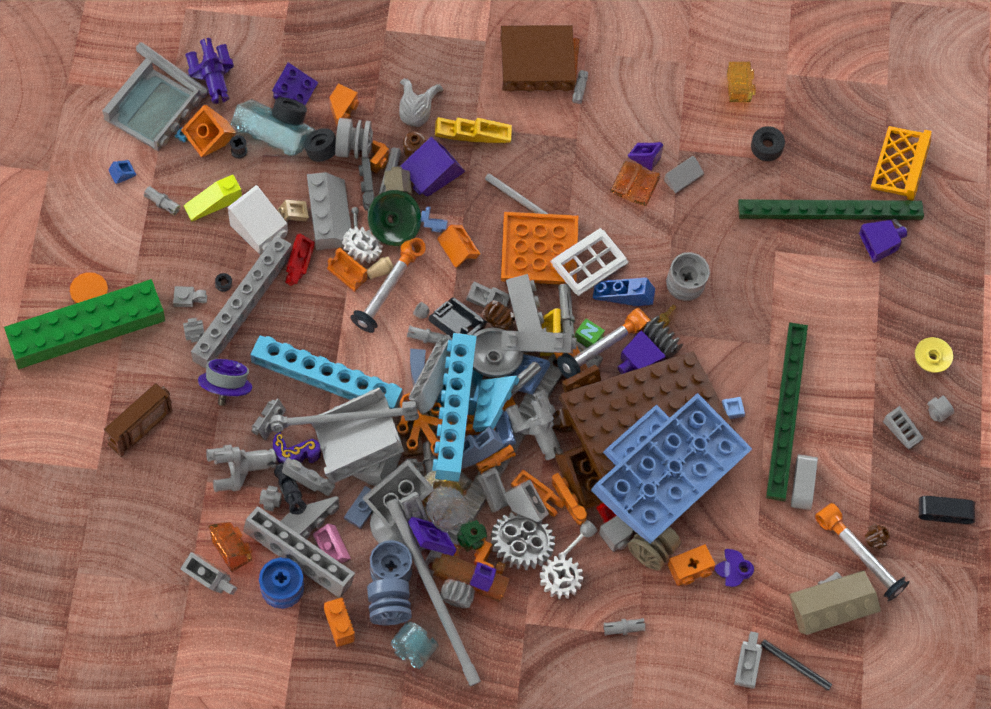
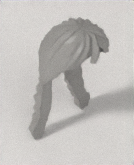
(415, 108)

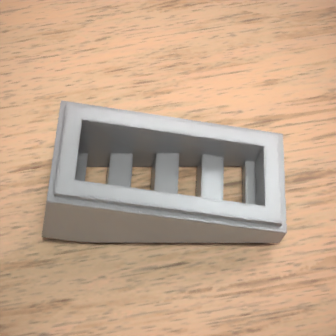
(902, 418)

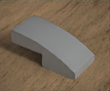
(482, 295)

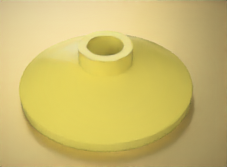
(937, 348)

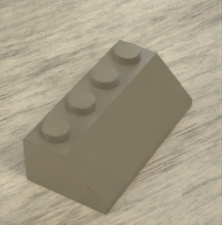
(834, 602)

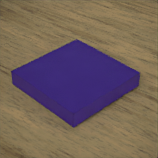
(431, 537)

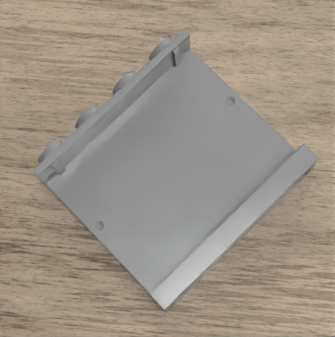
(357, 443)

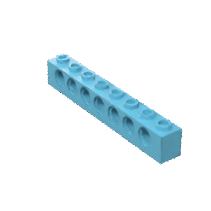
(266, 345)
(445, 468)

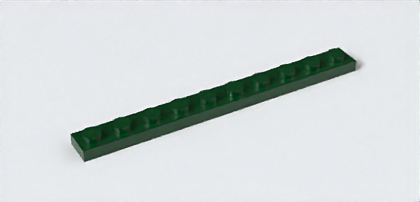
(830, 209)
(786, 412)

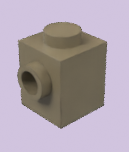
(398, 180)

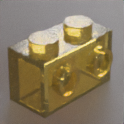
(740, 82)

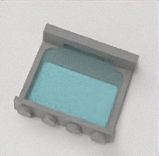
(150, 106)

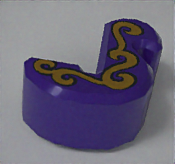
(308, 449)

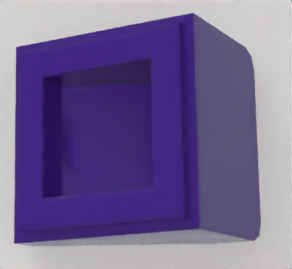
(483, 577)

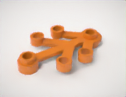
(421, 423)

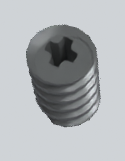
(661, 337)

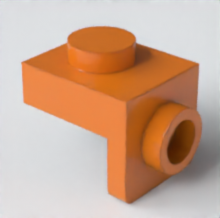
(381, 156)
(483, 553)

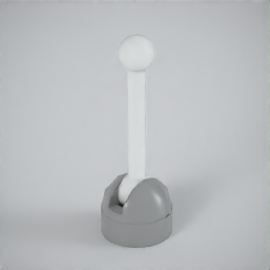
(587, 530)

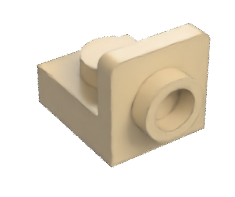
(293, 210)

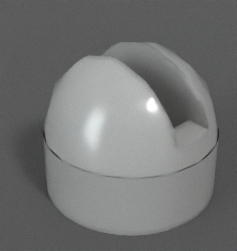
(421, 311)

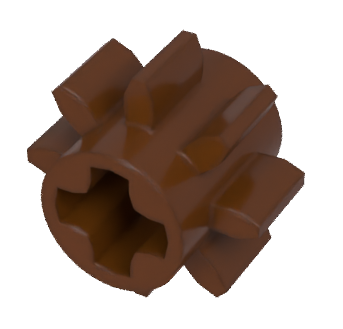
(877, 536)

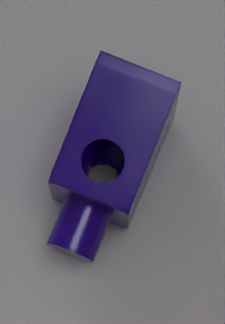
(881, 238)
(639, 354)

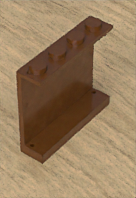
(537, 58)

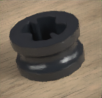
(219, 277)

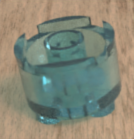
(414, 644)

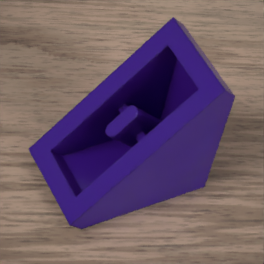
(647, 154)

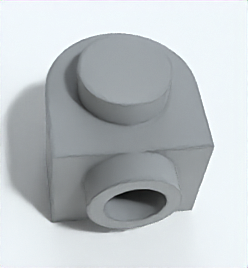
(940, 409)

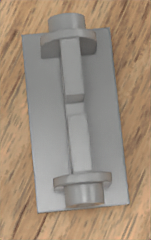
(262, 424)

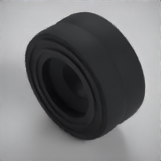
(289, 111)
(320, 145)
(767, 153)

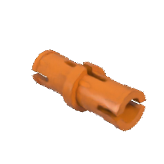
(496, 459)

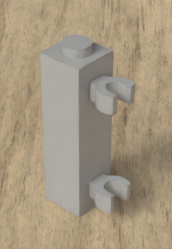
(538, 342)

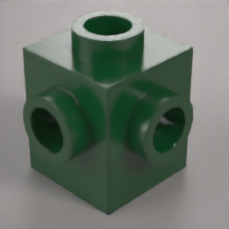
(471, 541)

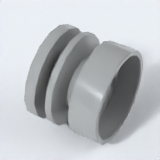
(353, 138)
(689, 267)

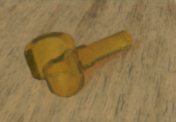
(664, 316)

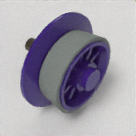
(226, 379)

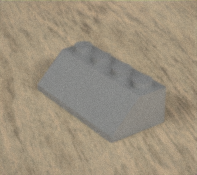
(328, 209)

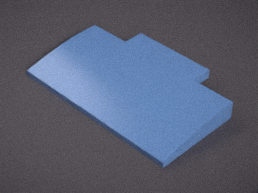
(668, 465)

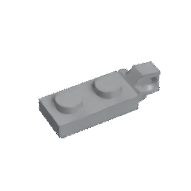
(307, 477)
(748, 662)

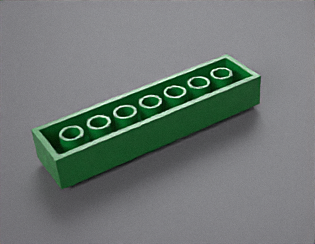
(84, 324)

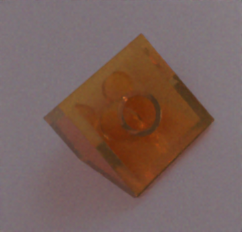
(230, 545)

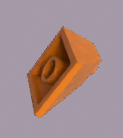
(208, 131)

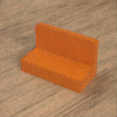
(458, 245)

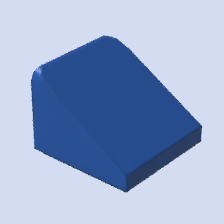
(121, 171)

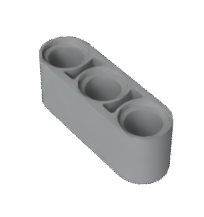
(804, 482)

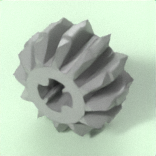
(457, 593)

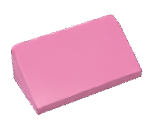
(331, 543)

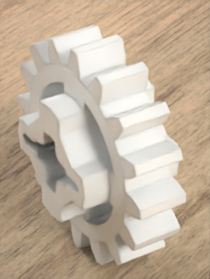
(362, 244)
(553, 571)

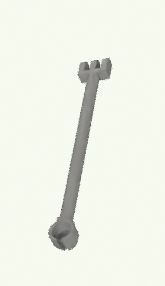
(408, 409)

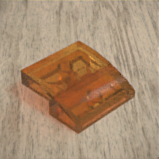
(635, 183)

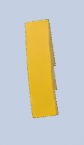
(473, 131)

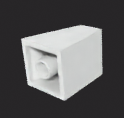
(256, 219)

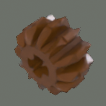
(498, 315)

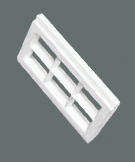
(598, 276)

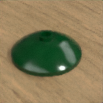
(404, 215)

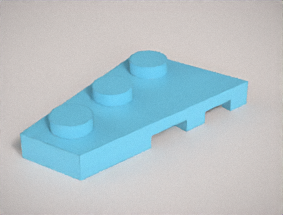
(491, 400)

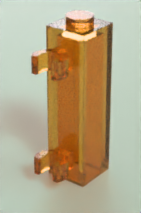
(451, 567)

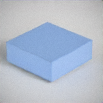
(733, 407)

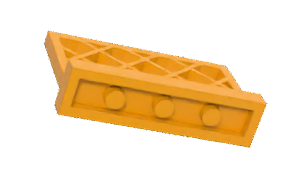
(917, 161)

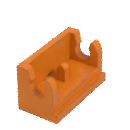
(347, 269)

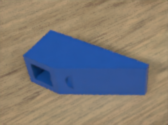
(625, 291)

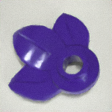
(731, 568)

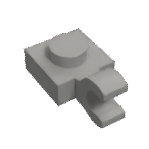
(186, 296)

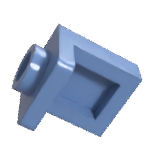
(436, 224)

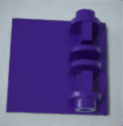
(294, 85)

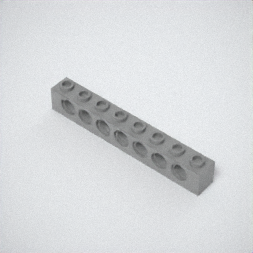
(242, 302)

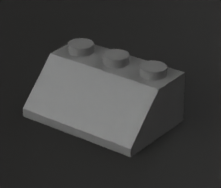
(398, 484)

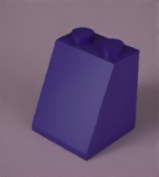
(431, 167)

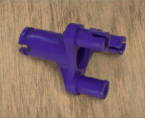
(211, 68)

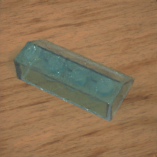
(258, 121)

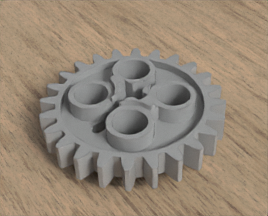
(522, 535)

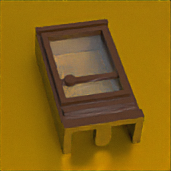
(139, 419)

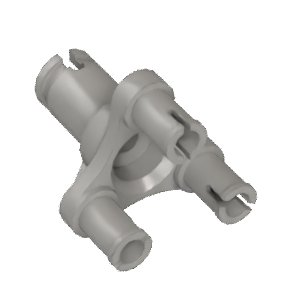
(538, 425)
(239, 464)

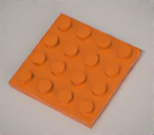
(535, 240)

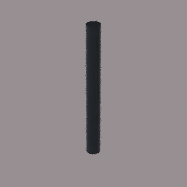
(796, 665)

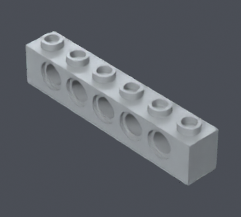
(289, 544)

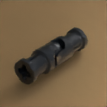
(290, 491)

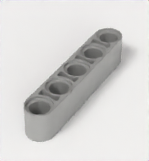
(431, 378)

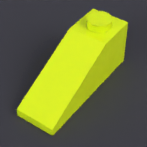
(214, 198)

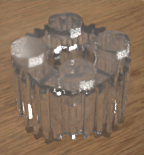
(447, 509)

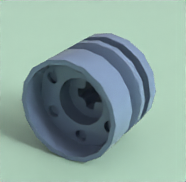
(389, 555)
(389, 601)

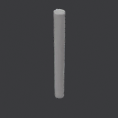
(516, 196)

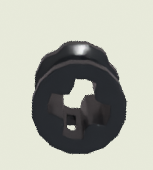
(238, 146)

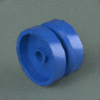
(281, 583)

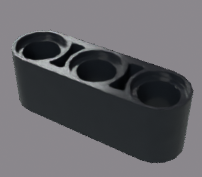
(946, 510)

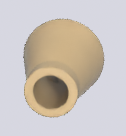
(380, 268)

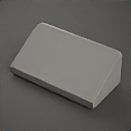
(683, 174)

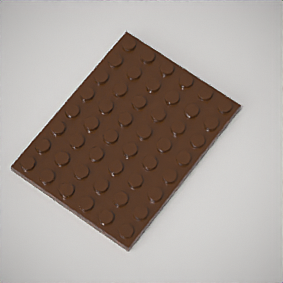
(614, 405)

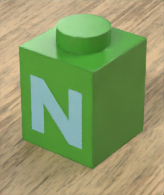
(589, 333)

